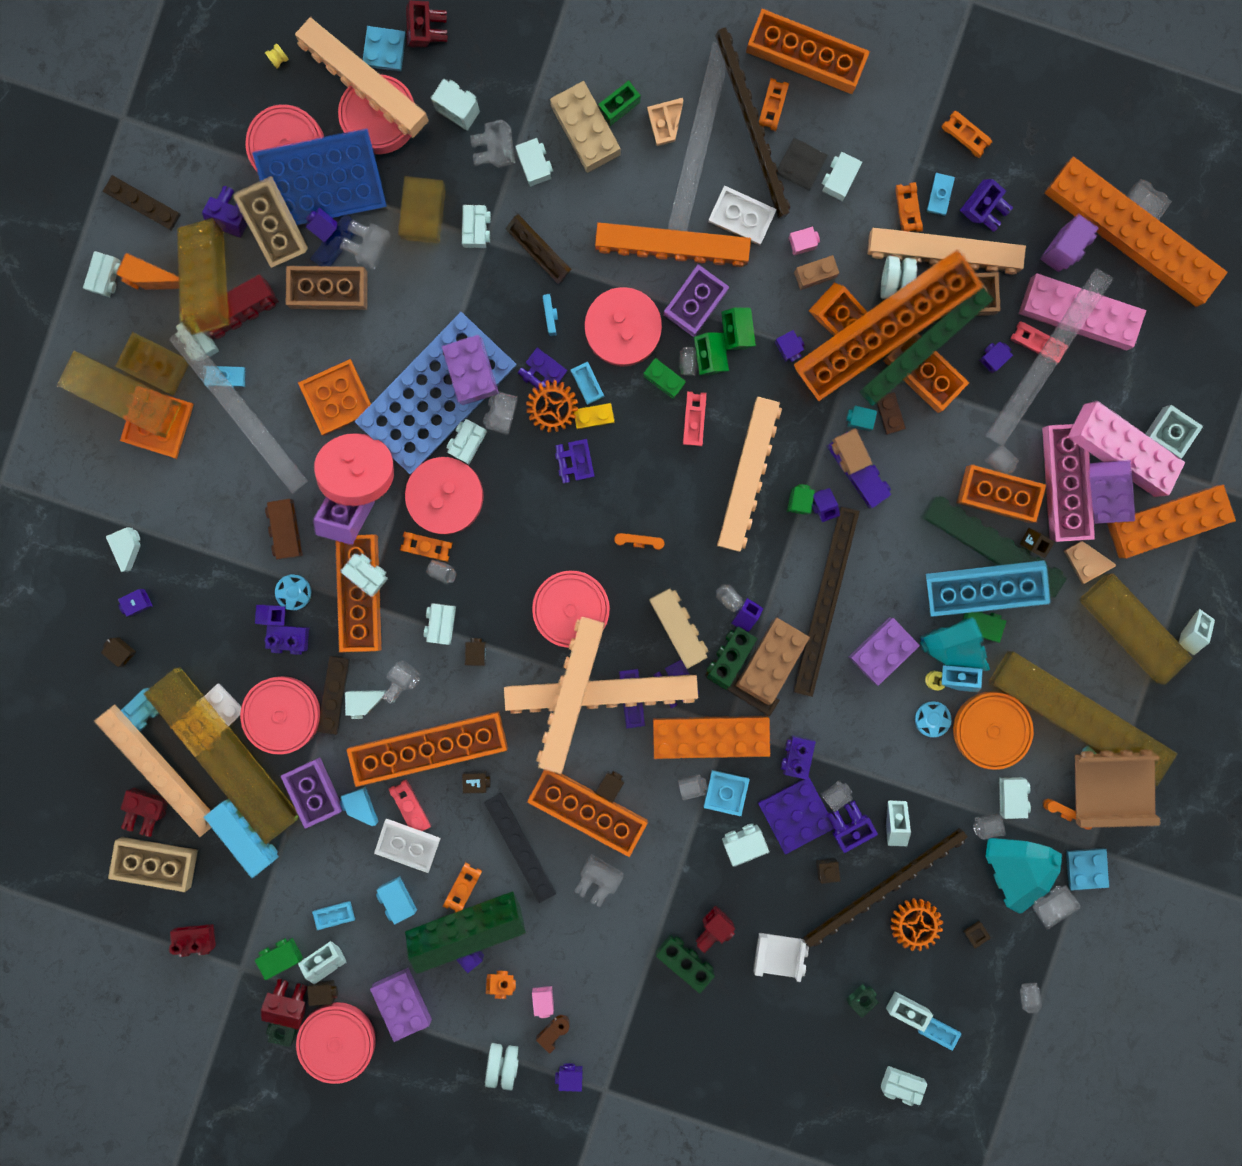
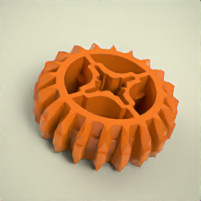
(544, 410)
(932, 928)

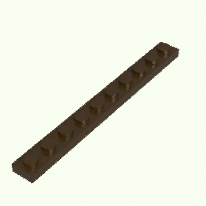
(750, 117)
(826, 601)
(879, 892)

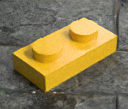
(594, 416)

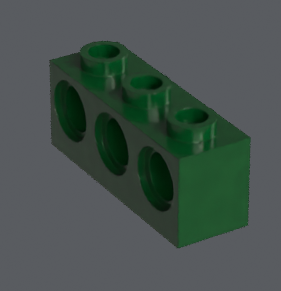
(739, 653)
(687, 973)

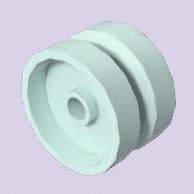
(897, 275)
(502, 1066)

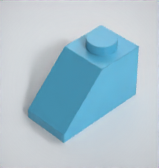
(962, 678)
(359, 806)

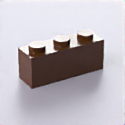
(283, 529)

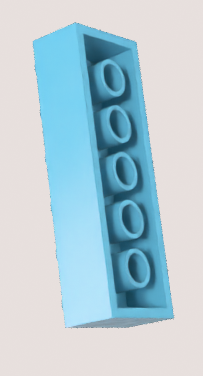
(988, 588)

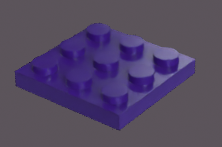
(796, 815)

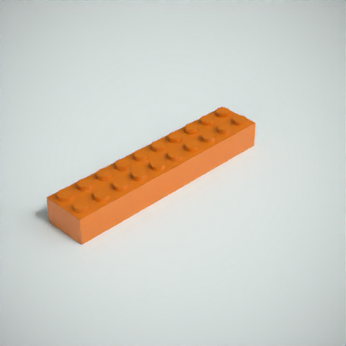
(1136, 232)
(888, 325)

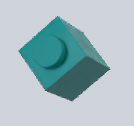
(861, 418)

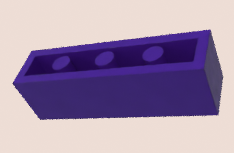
(866, 482)

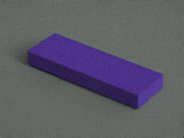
(634, 714)

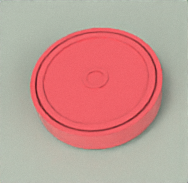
(358, 114)
(279, 127)
(623, 326)
(354, 469)
(444, 495)
(563, 601)
(280, 715)
(336, 1043)

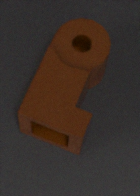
(557, 1027)

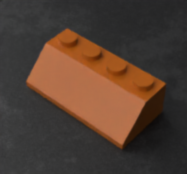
(933, 379)

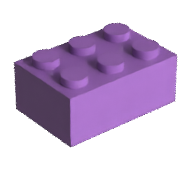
(1069, 244)
(696, 300)
(470, 370)
(1112, 492)
(340, 521)
(884, 651)
(312, 792)
(401, 1004)

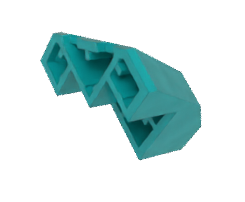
(957, 645)
(1023, 870)

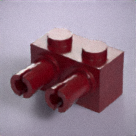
(418, 26)
(146, 804)
(718, 928)
(192, 939)
(284, 1010)

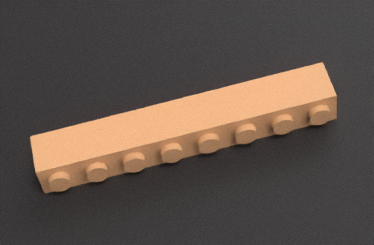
(361, 77)
(934, 248)
(748, 474)
(571, 695)
(155, 769)

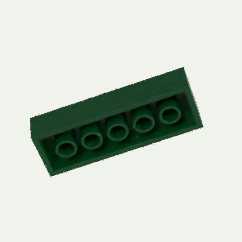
(464, 932)

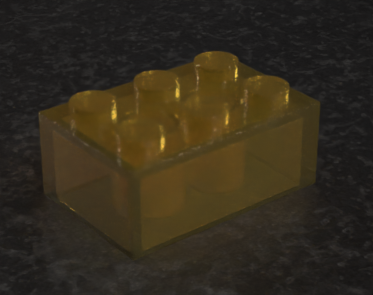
(422, 209)
(152, 363)

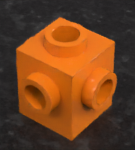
(493, 984)

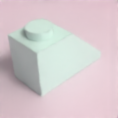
(124, 547)
(1197, 632)
(361, 702)
(897, 823)

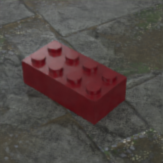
(246, 303)

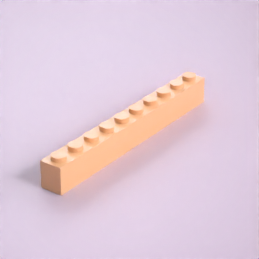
(606, 692)

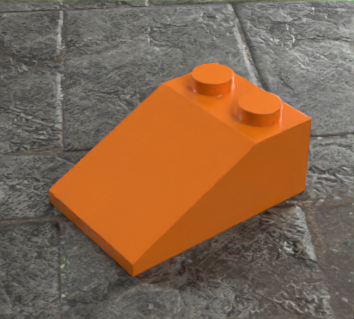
(141, 274)
(837, 309)

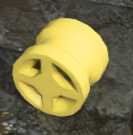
(276, 56)
(933, 677)

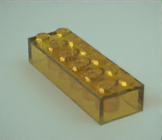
(202, 276)
(119, 394)
(1135, 628)

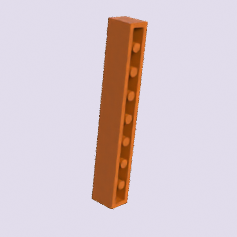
(672, 243)

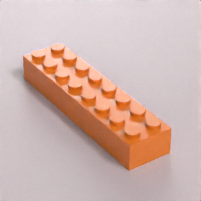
(427, 749)

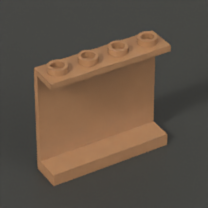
(1115, 789)

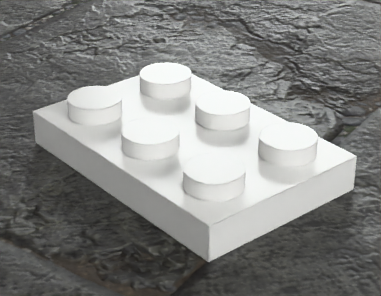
(742, 215)
(224, 704)
(407, 845)

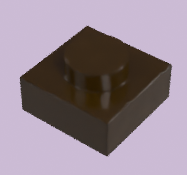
(977, 934)

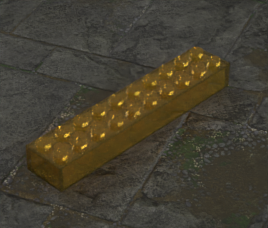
(1075, 711)
(222, 754)

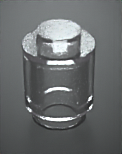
(688, 361)
(441, 571)
(729, 597)
(1030, 997)

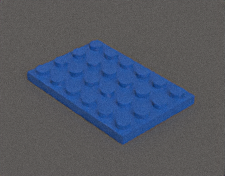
(326, 174)

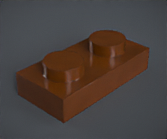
(890, 414)

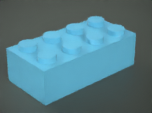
(241, 838)

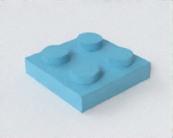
(384, 48)
(726, 793)
(1087, 869)

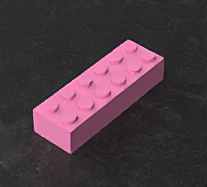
(1108, 322)
(1116, 440)
(1067, 486)

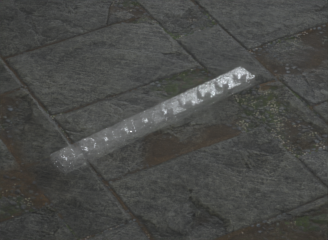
(698, 141)
(1049, 356)
(238, 409)

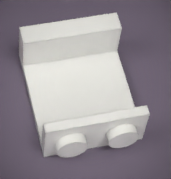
(780, 956)

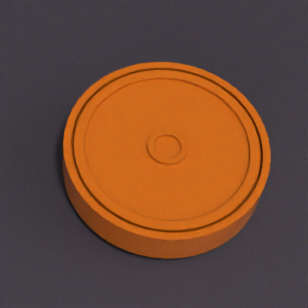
(993, 730)

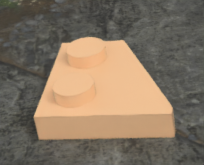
(665, 120)
(1087, 561)

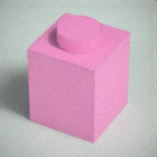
(804, 240)
(543, 1002)

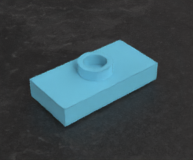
(940, 194)
(551, 314)
(234, 375)
(587, 383)
(333, 915)
(941, 1034)

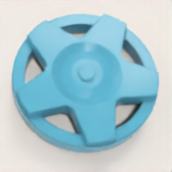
(293, 592)
(933, 719)

